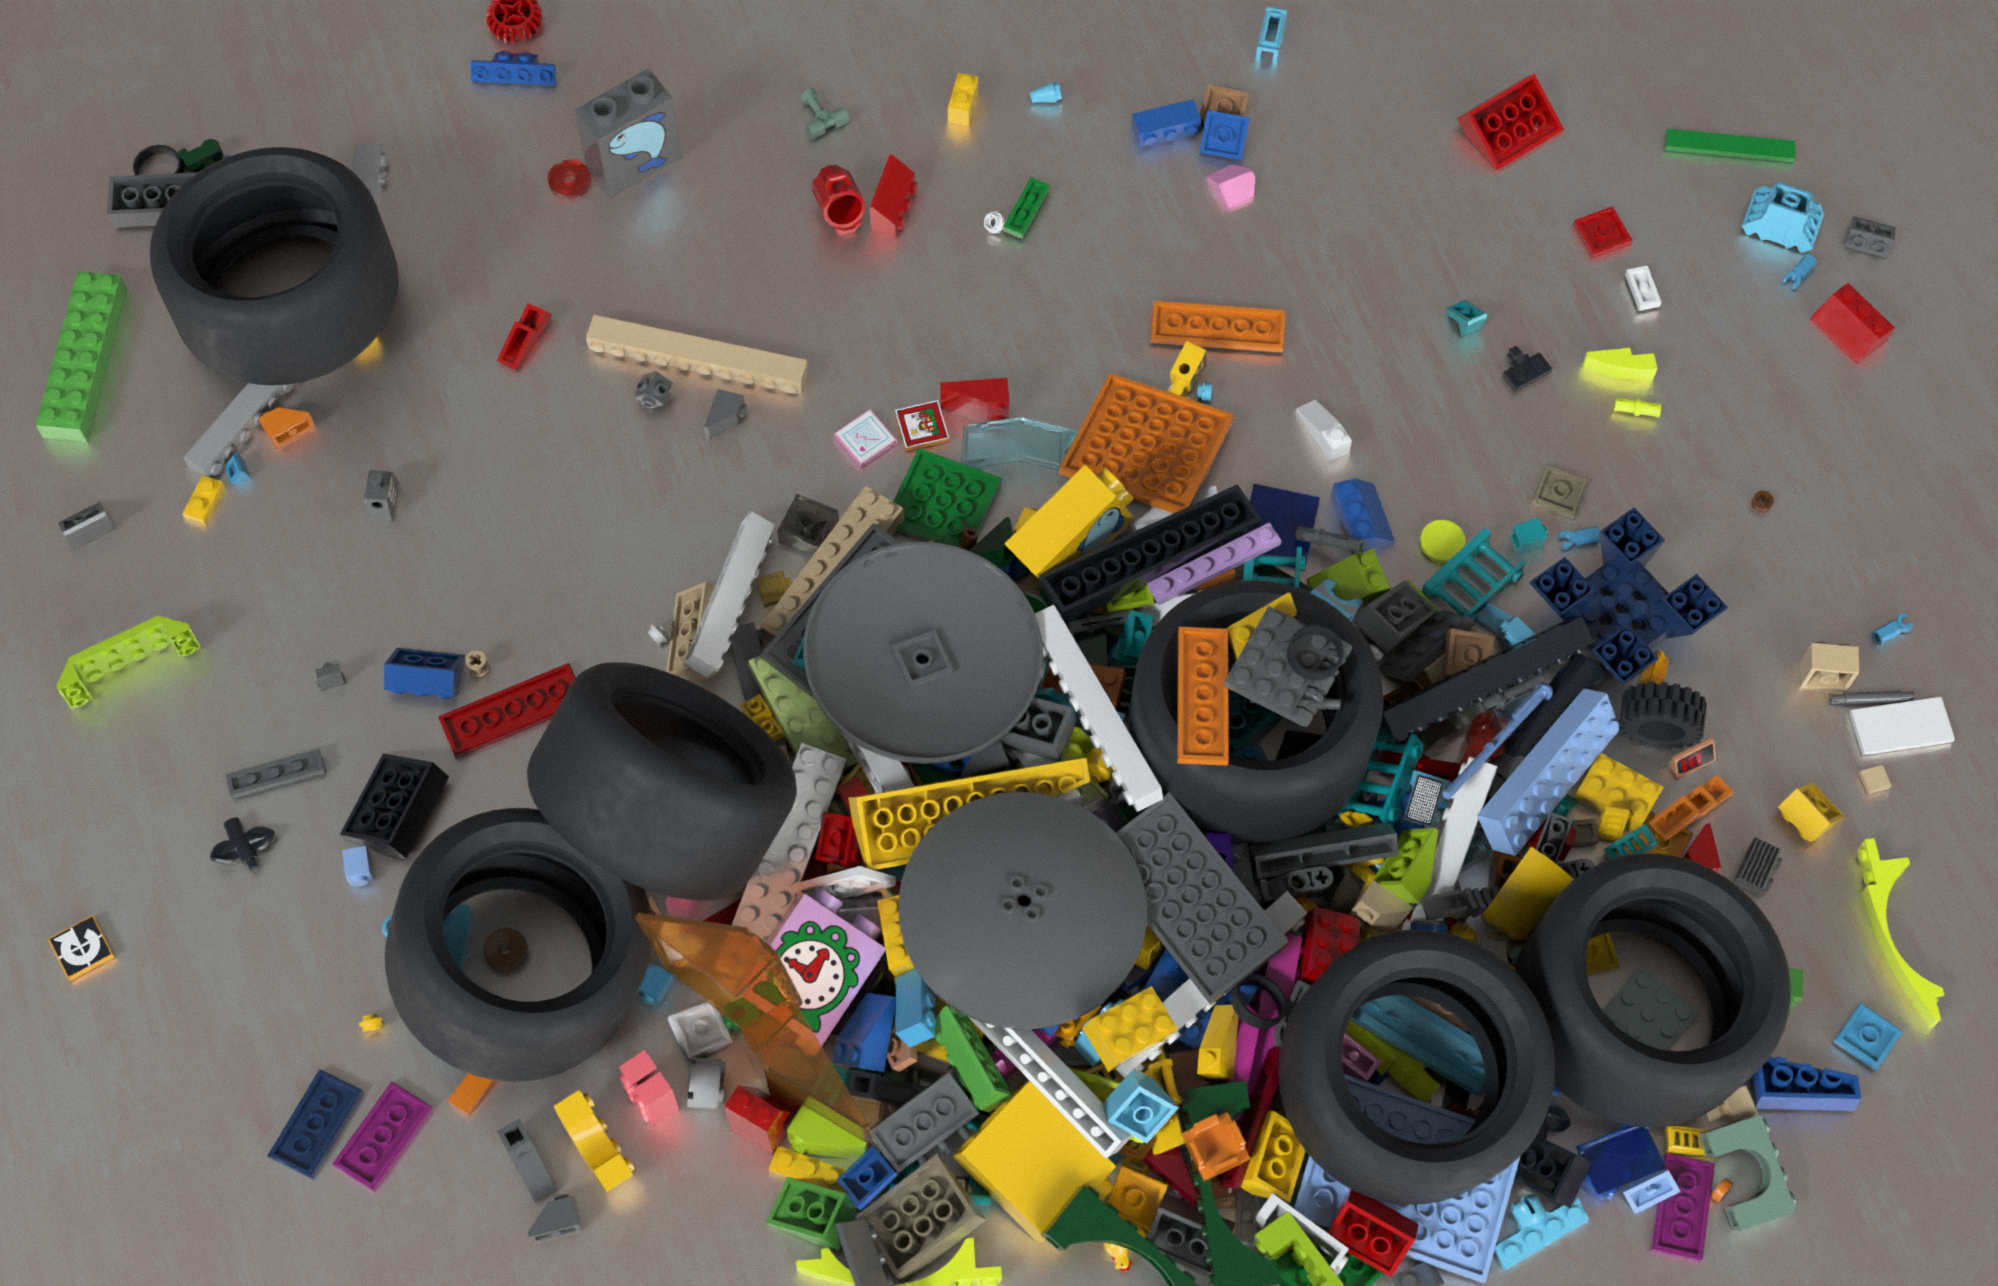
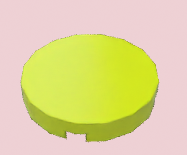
(1441, 540)

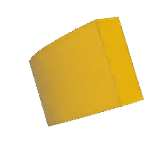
(761, 714)

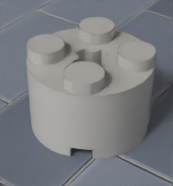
(704, 1083)

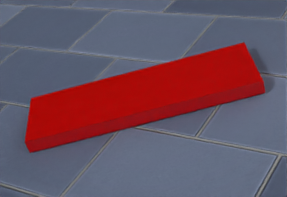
(506, 711)

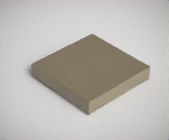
(1559, 491)

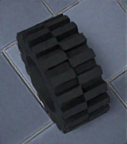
(1663, 715)

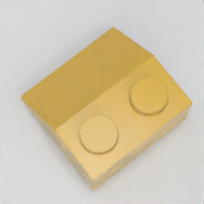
(1810, 812)

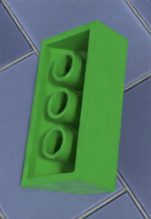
(971, 1059)

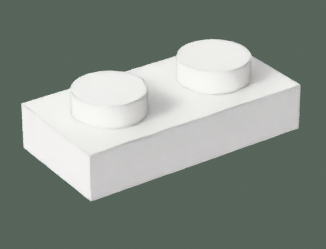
(1643, 288)

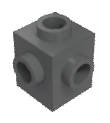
(653, 390)

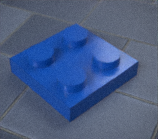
(1224, 135)

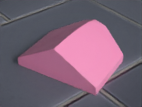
(1233, 185)

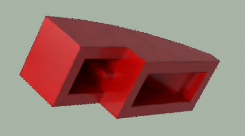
(524, 336)

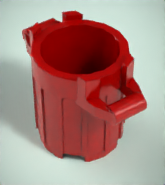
(839, 199)

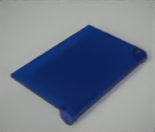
(1621, 1157)

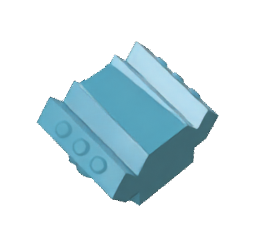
(1784, 216)

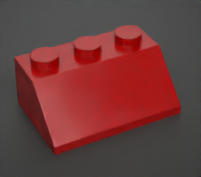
(892, 197)
(1852, 323)
(1373, 1231)

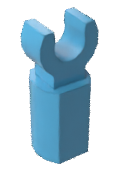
(1801, 270)
(1580, 537)
(1891, 630)

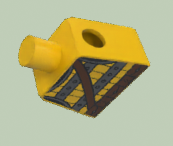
(1187, 369)

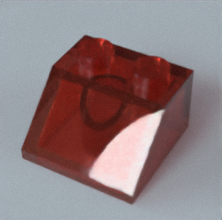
(1480, 732)

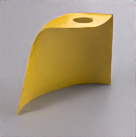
(1526, 895)

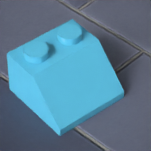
(1139, 1106)

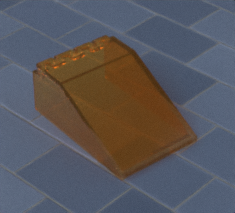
(728, 970)
(801, 1074)

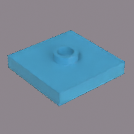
(1868, 1036)

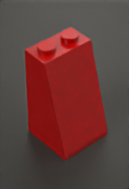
(758, 1117)

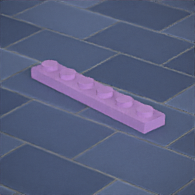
(1214, 563)

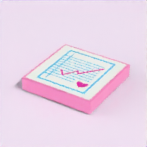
(865, 438)

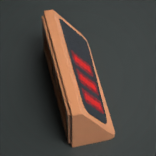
(1692, 758)

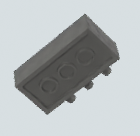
(925, 1122)

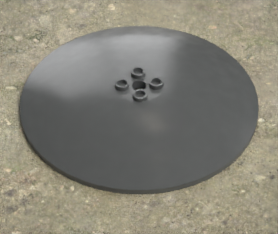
(932, 604)
(1013, 960)

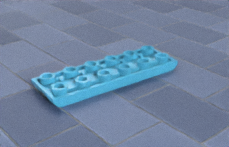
(1425, 1039)

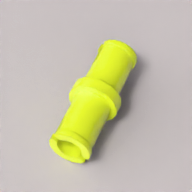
(1637, 407)

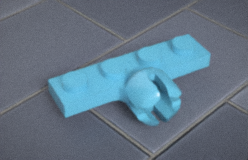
(1536, 1228)

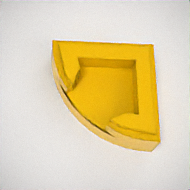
(1355, 819)

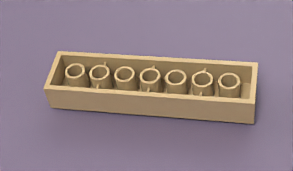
(861, 514)

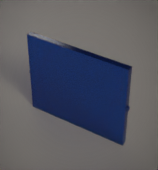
(1285, 512)

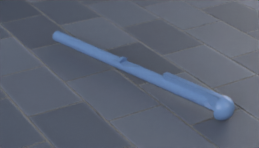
(1541, 692)

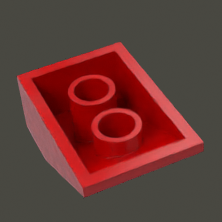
(977, 399)

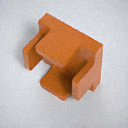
(1215, 1145)

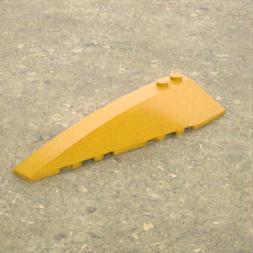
(896, 820)

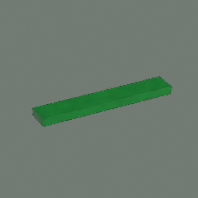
(1730, 145)

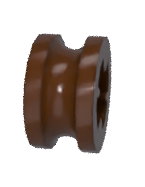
(1757, 506)

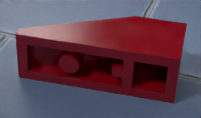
(1172, 1170)

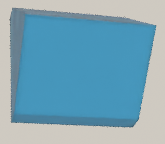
(237, 470)

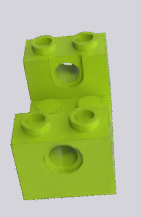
(1287, 1235)

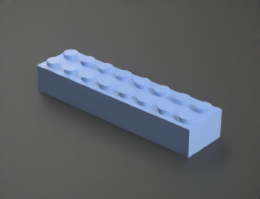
(1549, 772)

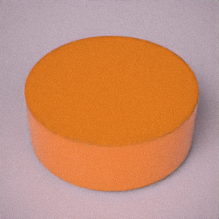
(1722, 1190)

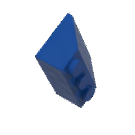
(1361, 513)
(423, 672)

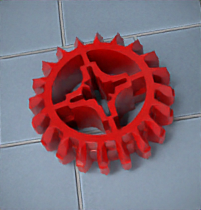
(514, 24)

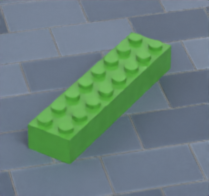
(81, 356)

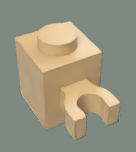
(1734, 1108)

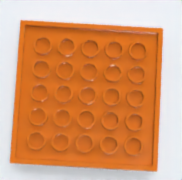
(1149, 442)

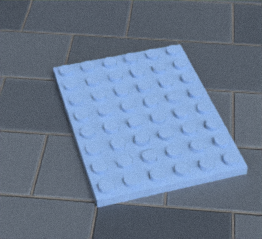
(1451, 1233)

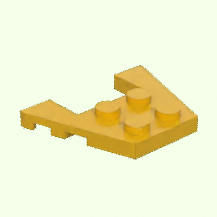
(1241, 631)

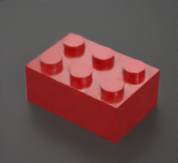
(1325, 939)

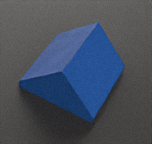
(867, 1177)

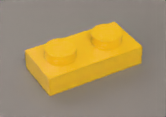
(203, 499)

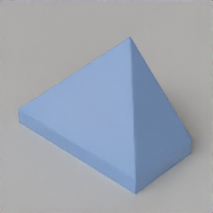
(1650, 1190)

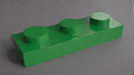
(1026, 207)

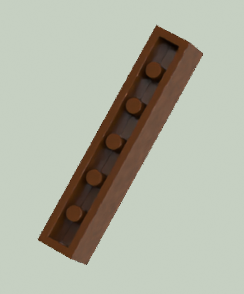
(1186, 1077)

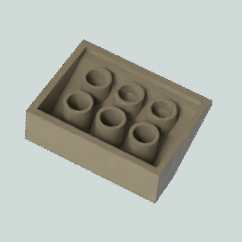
(922, 1218)

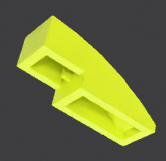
(1621, 364)

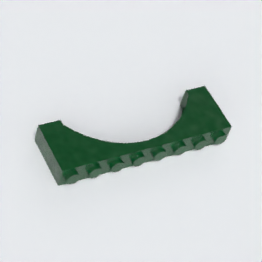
(1089, 1219)
(1230, 1259)

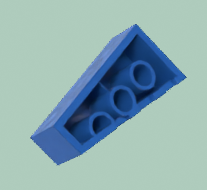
(1803, 1087)

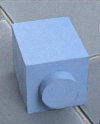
(358, 865)

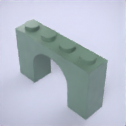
(1773, 1197)

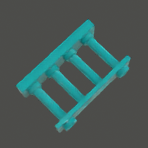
(1465, 557)
(1298, 562)
(1396, 792)

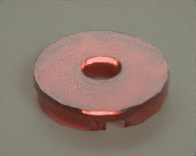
(571, 189)

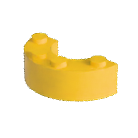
(592, 1142)

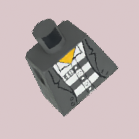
(381, 488)

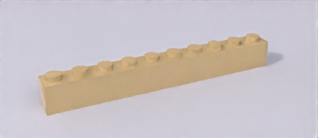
(697, 354)

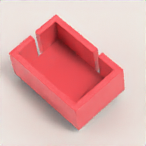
(648, 1090)

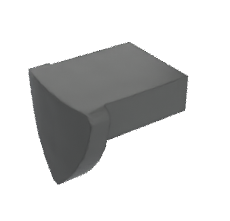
(329, 676)

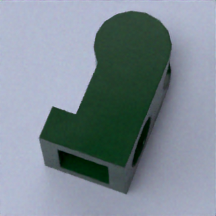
(202, 156)

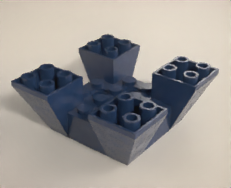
(1657, 614)

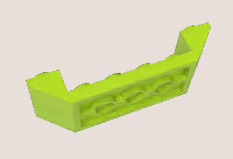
(119, 651)

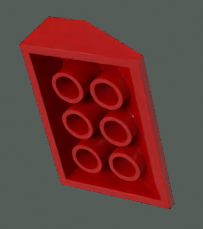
(1511, 122)

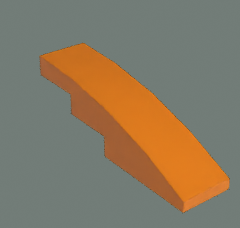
(1690, 808)

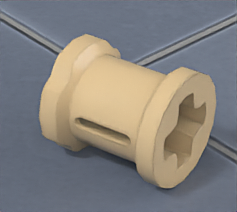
(479, 662)

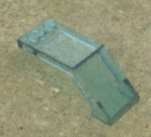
(1015, 442)

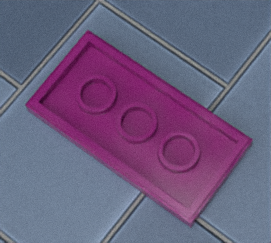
(382, 1136)
(1683, 1218)

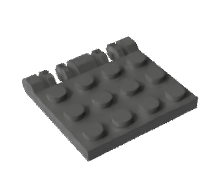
(1268, 679)

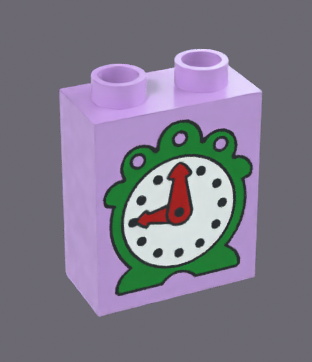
(825, 956)

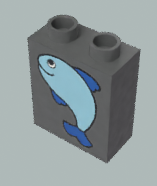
(629, 133)

